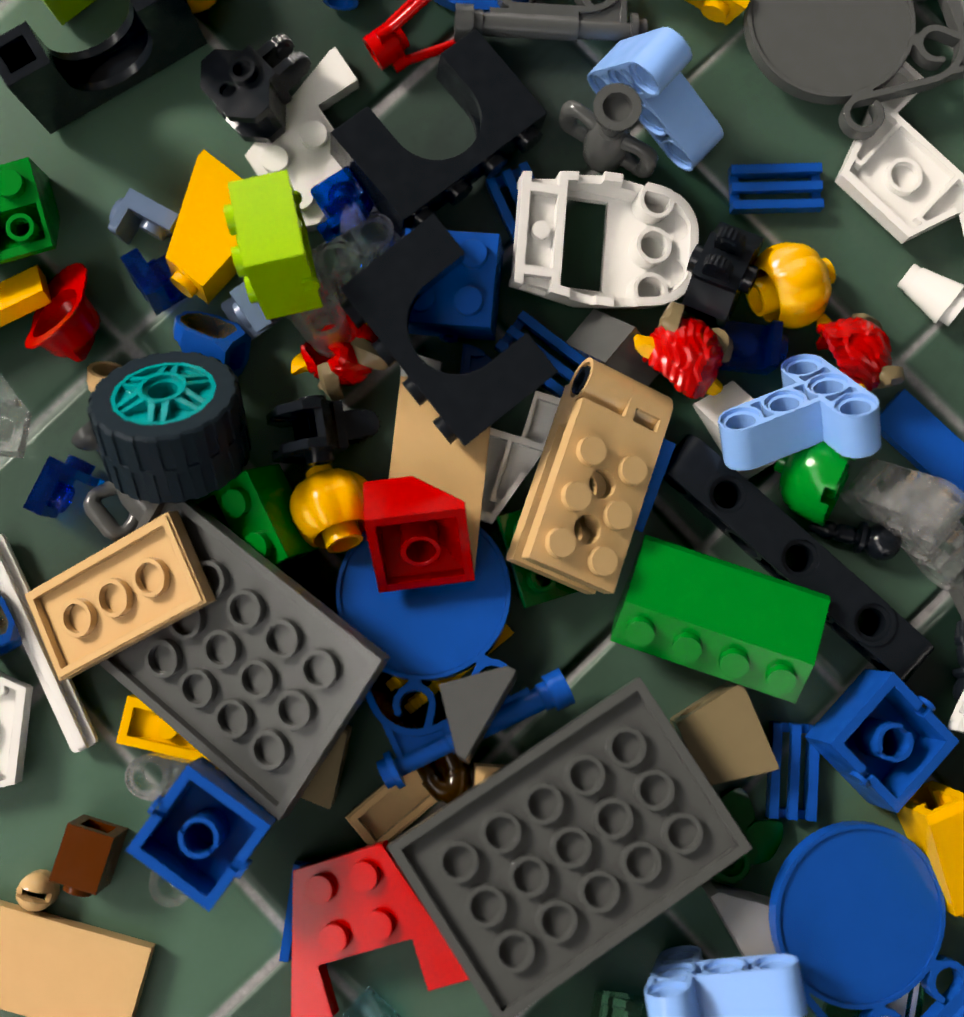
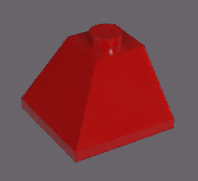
(415, 534)

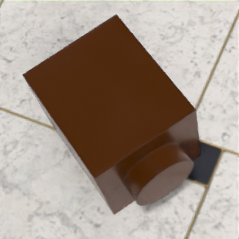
(88, 855)

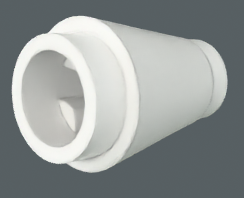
(933, 294)

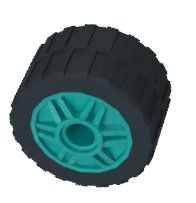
(170, 426)

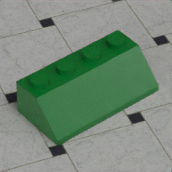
(720, 619)

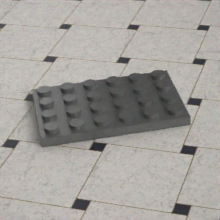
(257, 674)
(568, 849)

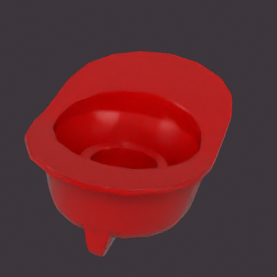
(70, 321)

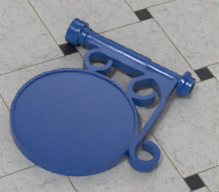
(432, 638)
(863, 920)

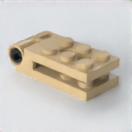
(591, 479)

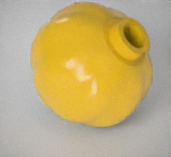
(791, 285)
(329, 508)

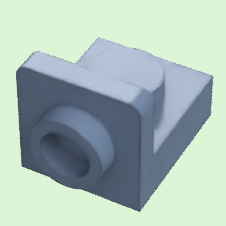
(140, 212)
(245, 314)

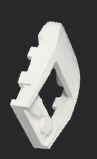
(644, 240)

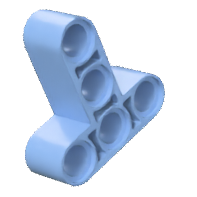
(670, 105)
(810, 408)
(724, 987)

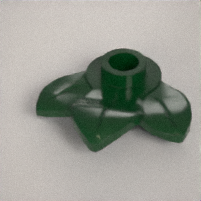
(761, 834)

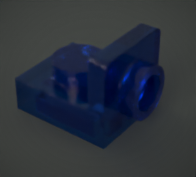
(342, 202)
(152, 280)
(756, 347)
(54, 485)

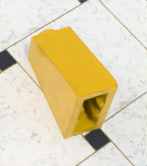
(201, 240)
(936, 825)

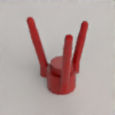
(389, 41)

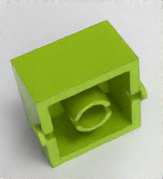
(272, 245)

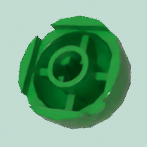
(813, 481)

